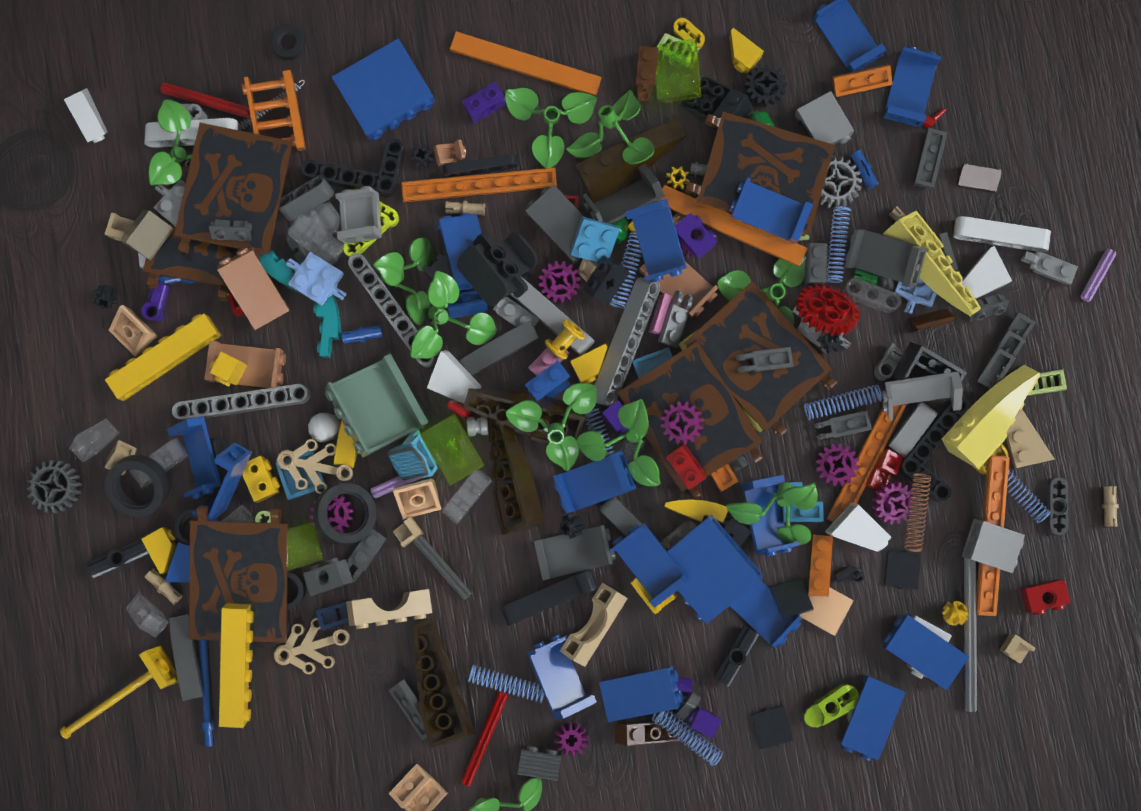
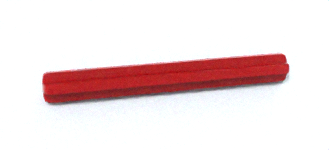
(205, 100)
(484, 738)

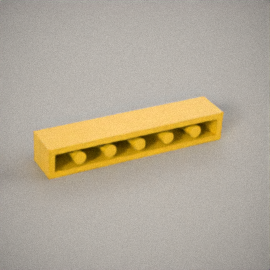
(162, 357)
(235, 665)

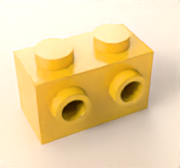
(227, 369)
(260, 479)

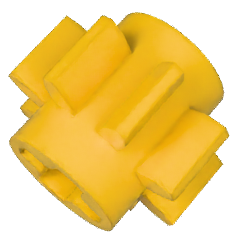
(678, 172)
(955, 613)

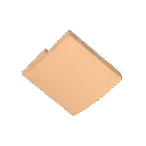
(828, 611)
(418, 791)

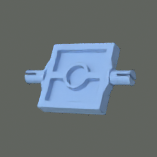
(316, 279)
(920, 294)

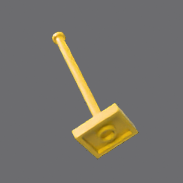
(159, 668)

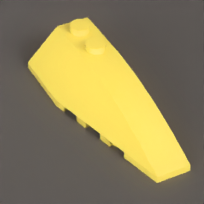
(936, 267)
(989, 418)

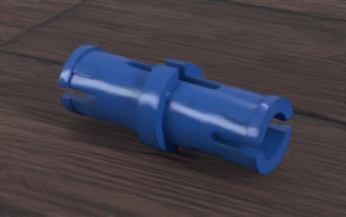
(865, 169)
(362, 334)

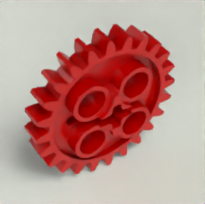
(827, 310)

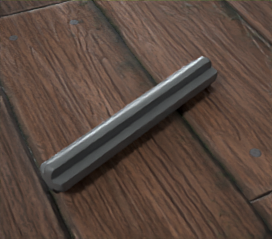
(442, 567)

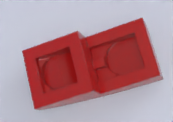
(886, 466)

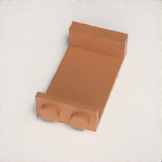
(689, 283)
(252, 287)
(263, 364)

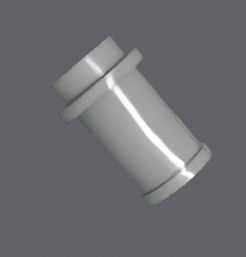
(697, 169)

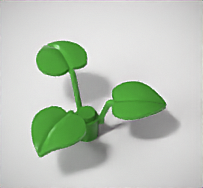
(625, 109)
(549, 149)
(165, 167)
(391, 271)
(790, 274)
(440, 293)
(635, 418)
(560, 449)
(801, 496)
(528, 797)

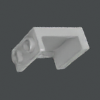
(825, 120)
(359, 215)
(993, 545)

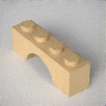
(412, 604)
(583, 643)

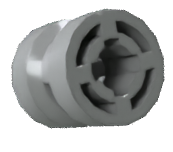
(477, 426)

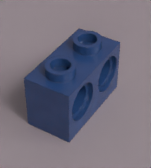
(333, 615)

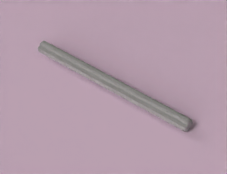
(970, 639)

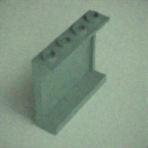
(376, 406)

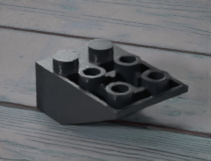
(717, 99)

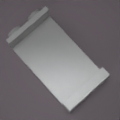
(922, 389)

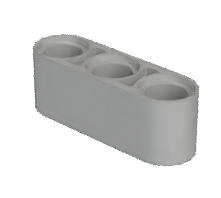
(912, 429)

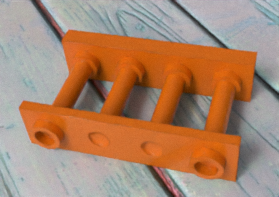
(289, 101)

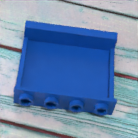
(384, 89)
(715, 569)

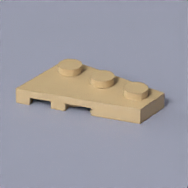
(1025, 443)

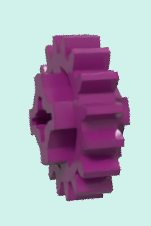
(550, 275)
(672, 424)
(845, 468)
(337, 506)
(886, 509)

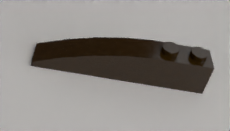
(609, 172)
(495, 403)
(515, 490)
(439, 692)

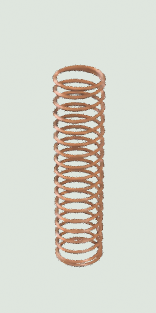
(919, 513)

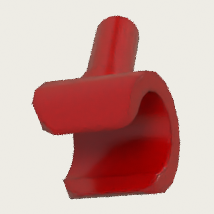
(929, 121)

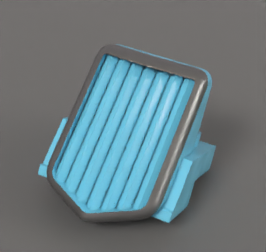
(413, 458)

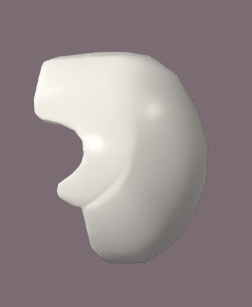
(323, 427)

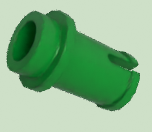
(866, 276)

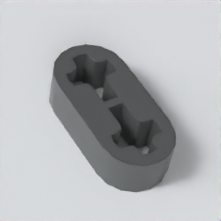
(688, 705)

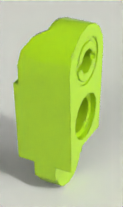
(816, 714)

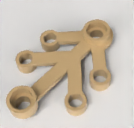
(311, 465)
(308, 647)

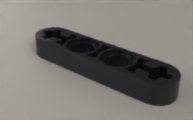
(480, 166)

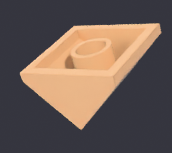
(131, 331)
(417, 498)

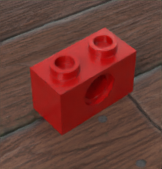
(686, 466)
(1057, 594)

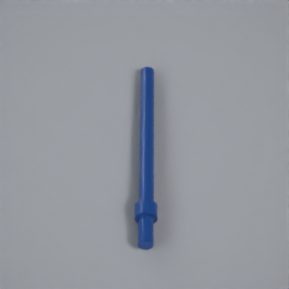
(207, 724)

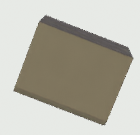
(147, 234)

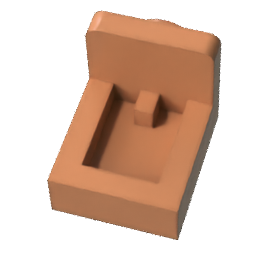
(449, 153)

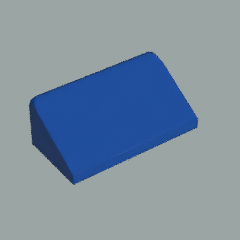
(467, 304)

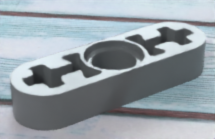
(1064, 500)

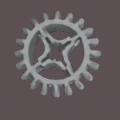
(842, 181)

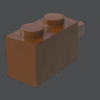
(646, 72)

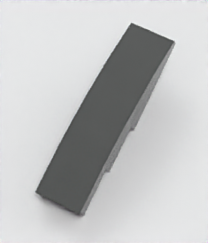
(500, 348)
(1006, 350)
(185, 658)

